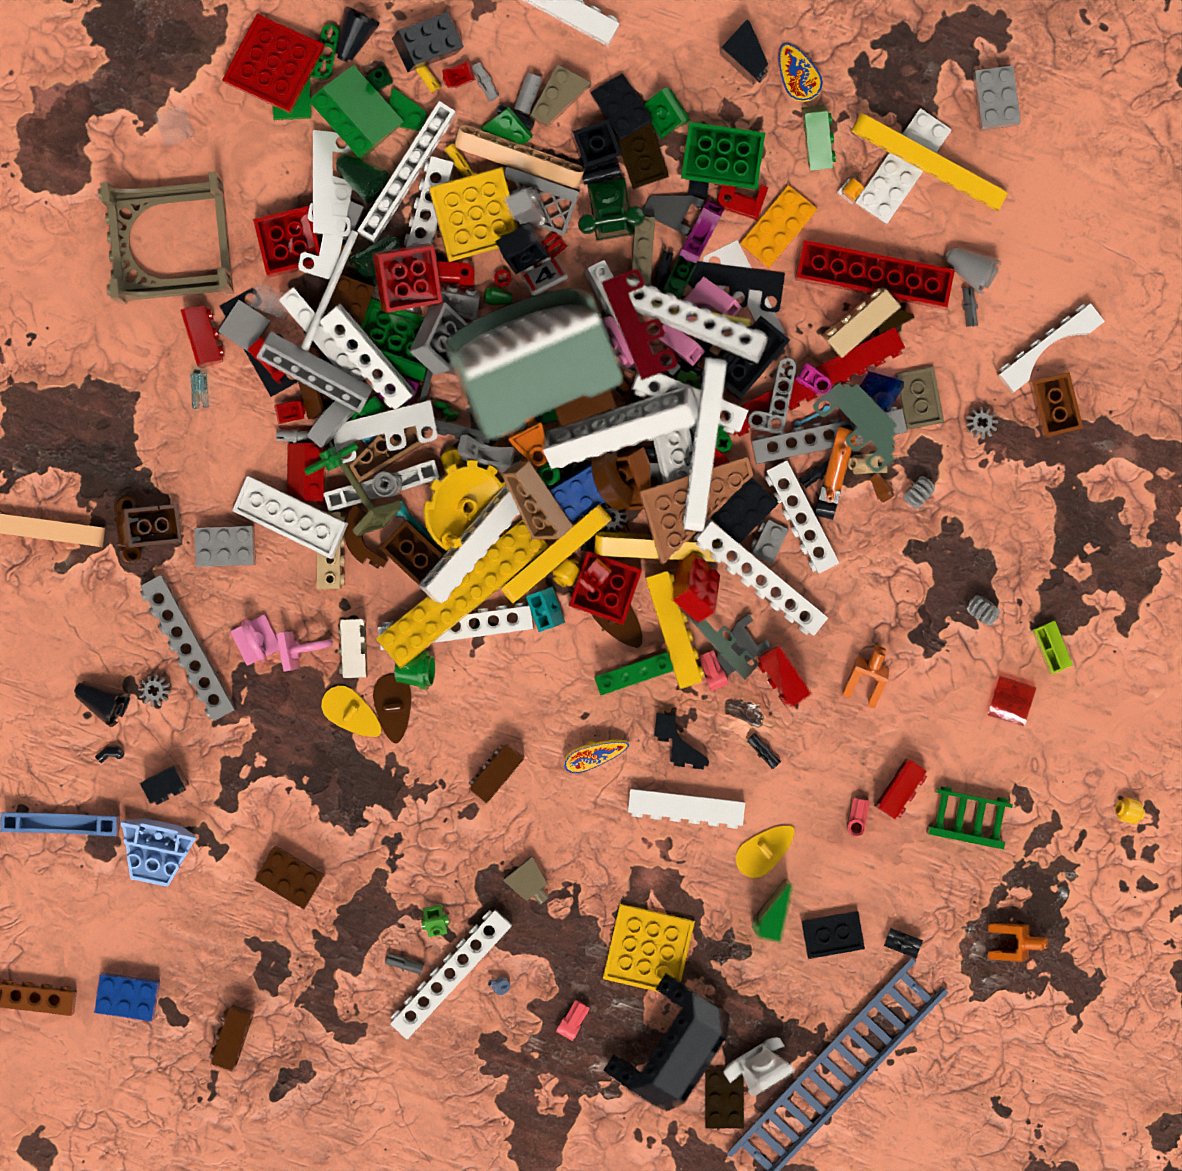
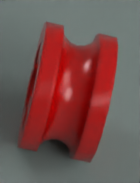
(501, 273)

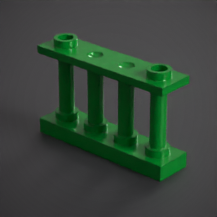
(634, 674)
(957, 831)

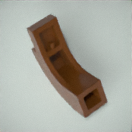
(608, 481)
(356, 544)

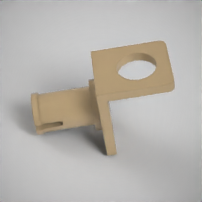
(859, 466)

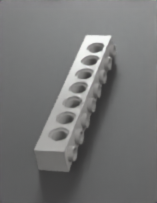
(762, 454)
(148, 592)

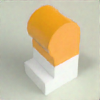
(851, 190)

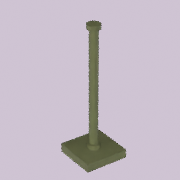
(376, 517)

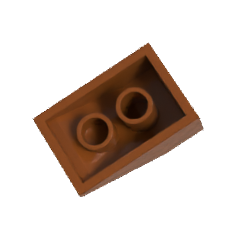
(635, 472)

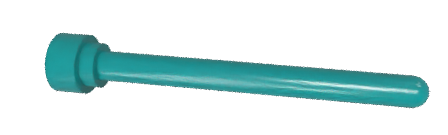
(403, 512)

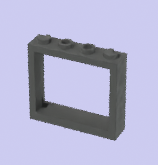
(447, 428)

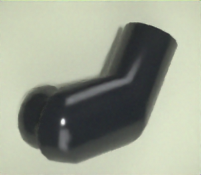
(110, 751)

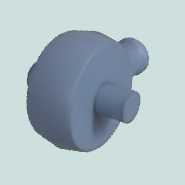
(500, 985)

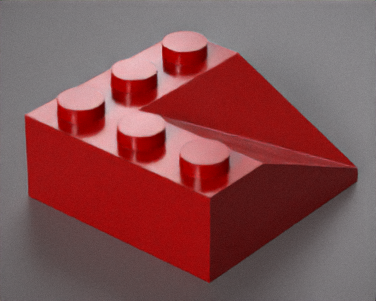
(284, 239)
(407, 277)
(614, 594)
(783, 677)

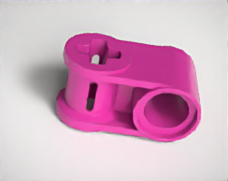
(812, 379)

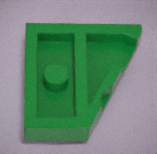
(508, 126)

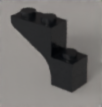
(680, 751)

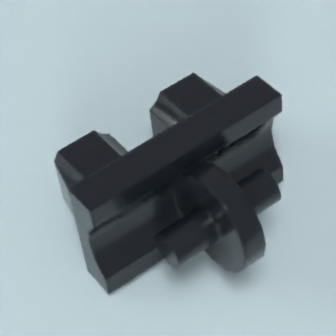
(903, 943)

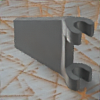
(672, 210)
(743, 643)

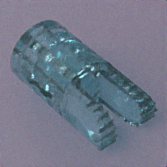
(199, 385)

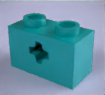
(545, 609)

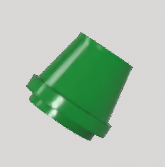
(418, 672)

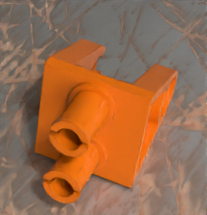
(529, 441)
(872, 668)
(1025, 942)

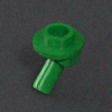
(449, 414)

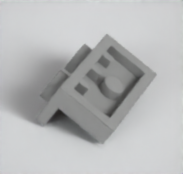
(462, 301)
(769, 541)

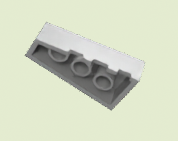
(526, 207)

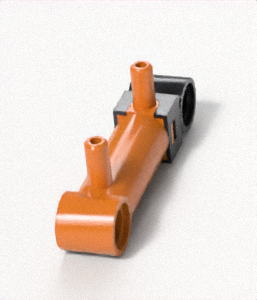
(834, 475)

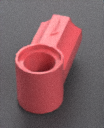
(713, 673)
(858, 815)
(571, 1023)

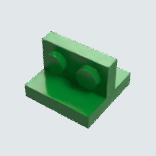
(666, 112)

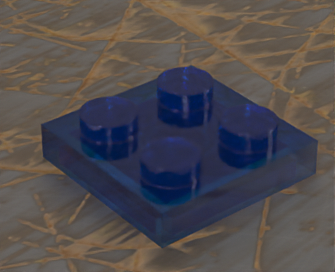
(882, 389)

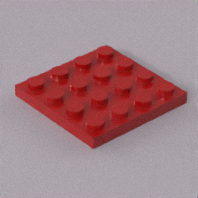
(273, 63)

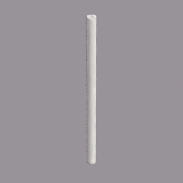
(329, 290)

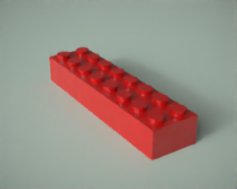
(867, 271)

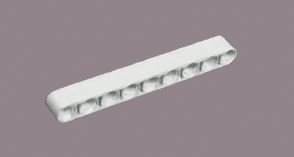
(704, 444)

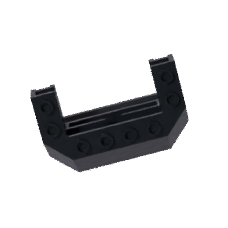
(682, 1052)

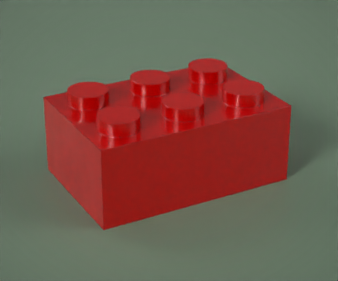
(696, 587)

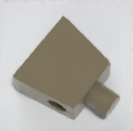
(528, 881)

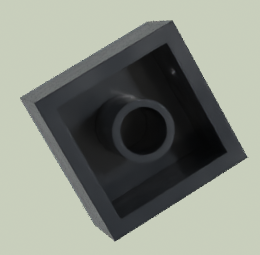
(596, 145)
(522, 248)
(163, 784)

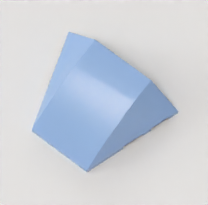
(155, 849)

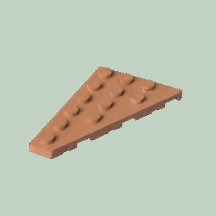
(666, 504)

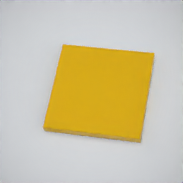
(472, 213)
(647, 947)

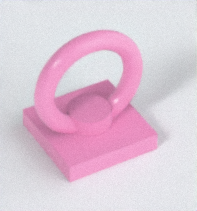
(255, 639)
(291, 650)

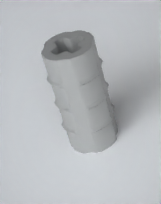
(528, 93)

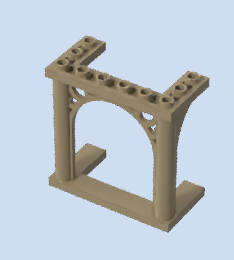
(117, 199)

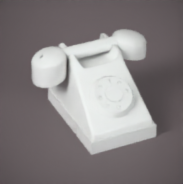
(760, 1066)

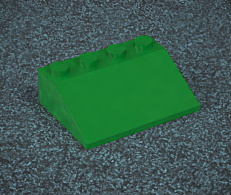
(356, 112)
(723, 155)
(394, 336)
(772, 916)

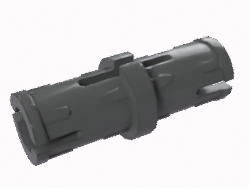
(970, 307)

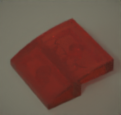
(1011, 701)

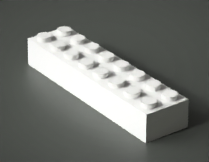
(620, 427)

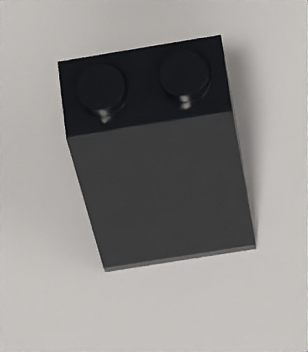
(746, 54)

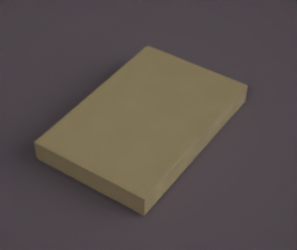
(920, 398)

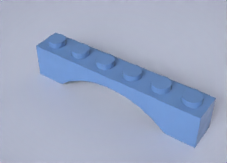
(59, 823)

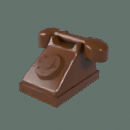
(144, 527)

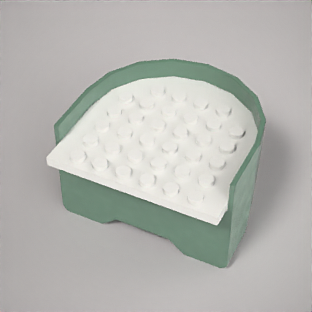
(532, 358)

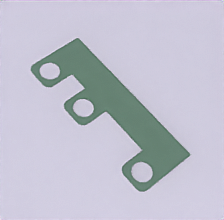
(724, 647)

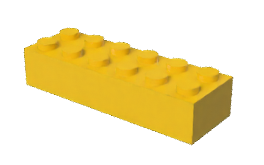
(674, 631)

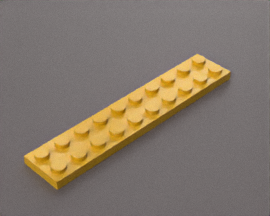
(433, 619)

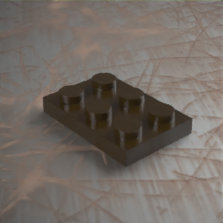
(642, 157)
(723, 1101)

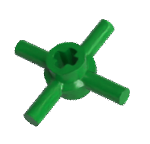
(331, 458)

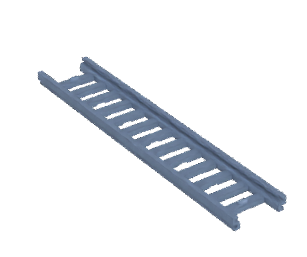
(865, 1072)

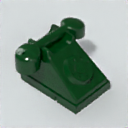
(610, 211)

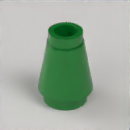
(496, 296)

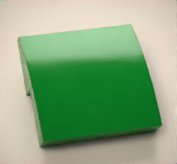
(302, 108)

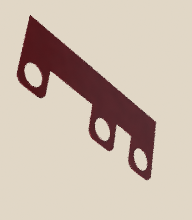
(634, 332)

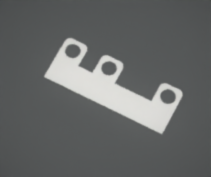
(323, 187)
(331, 244)
(734, 256)
(388, 422)

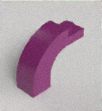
(702, 231)

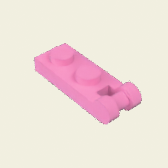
(617, 341)

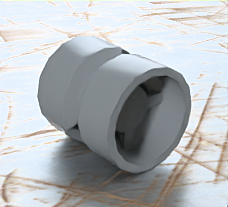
(387, 484)

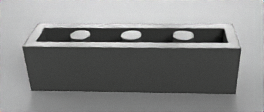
(672, 372)

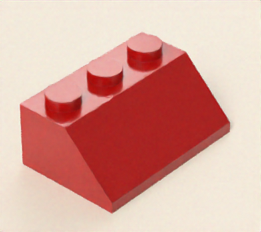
(202, 336)
(299, 485)
(901, 789)

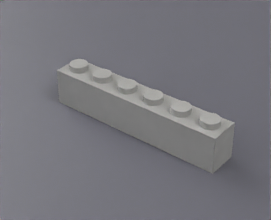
(314, 372)

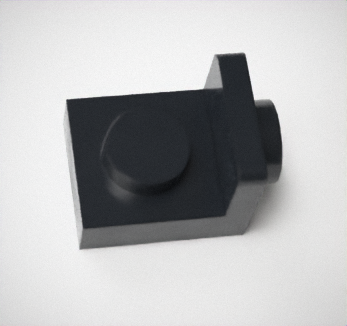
(698, 189)

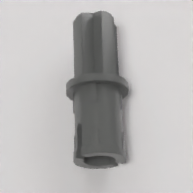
(404, 963)

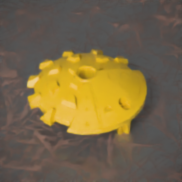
(462, 485)

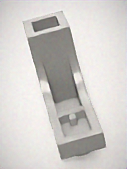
(330, 423)
(498, 457)

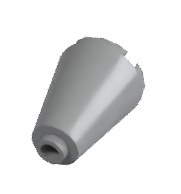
(973, 267)

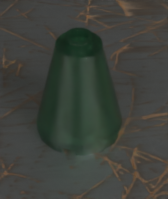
(362, 177)
(365, 262)

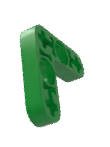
(329, 67)

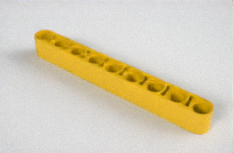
(929, 162)

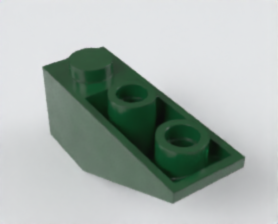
(679, 277)

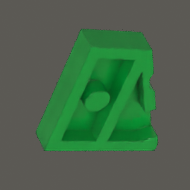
(412, 115)

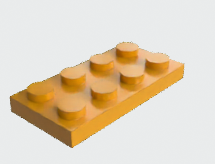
(778, 226)

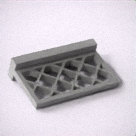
(548, 187)

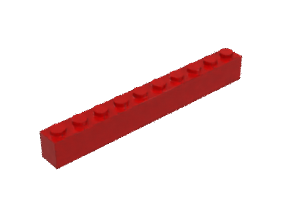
(836, 370)

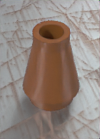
(882, 488)

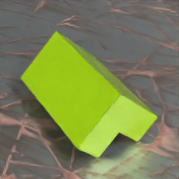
(1052, 647)

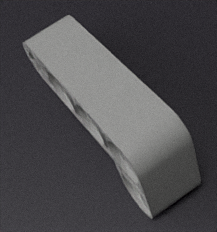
(777, 395)

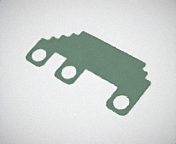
(870, 419)

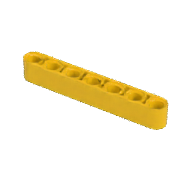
(643, 546)
(556, 554)

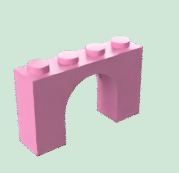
(702, 296)

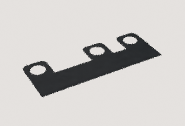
(741, 280)
(270, 384)

